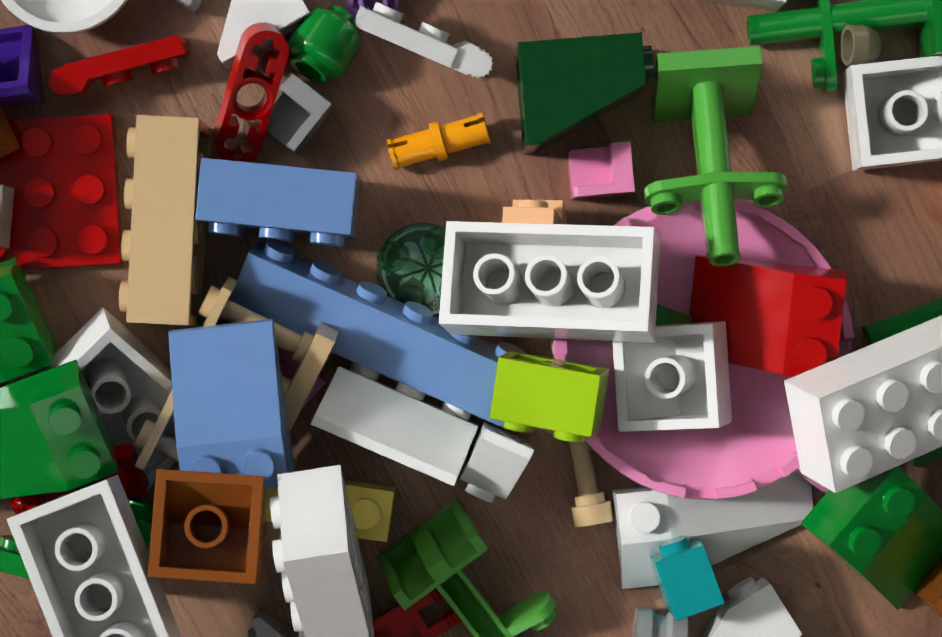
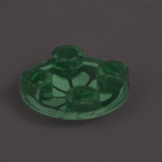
(413, 264)

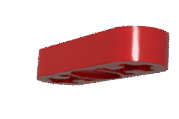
(272, 64)

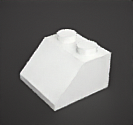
(674, 381)

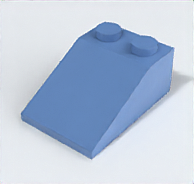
(230, 400)

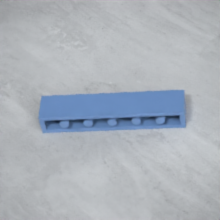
(371, 327)

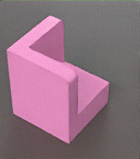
(601, 171)

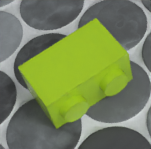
(549, 395)

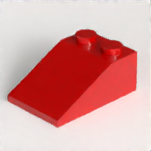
(774, 312)

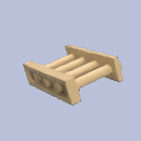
(307, 350)

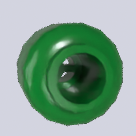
(324, 43)

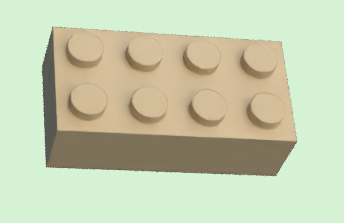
(164, 240)

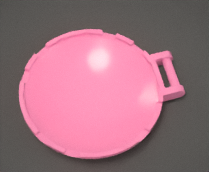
(760, 439)

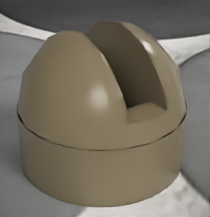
(859, 45)

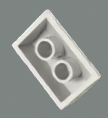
(396, 422)

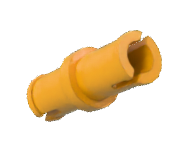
(438, 141)

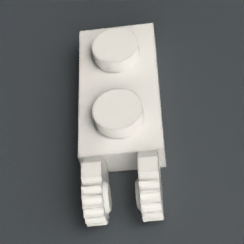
(426, 41)

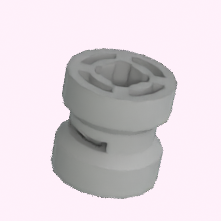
(651, 624)

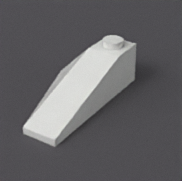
(722, 525)

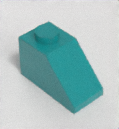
(685, 577)

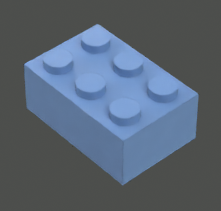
(278, 201)

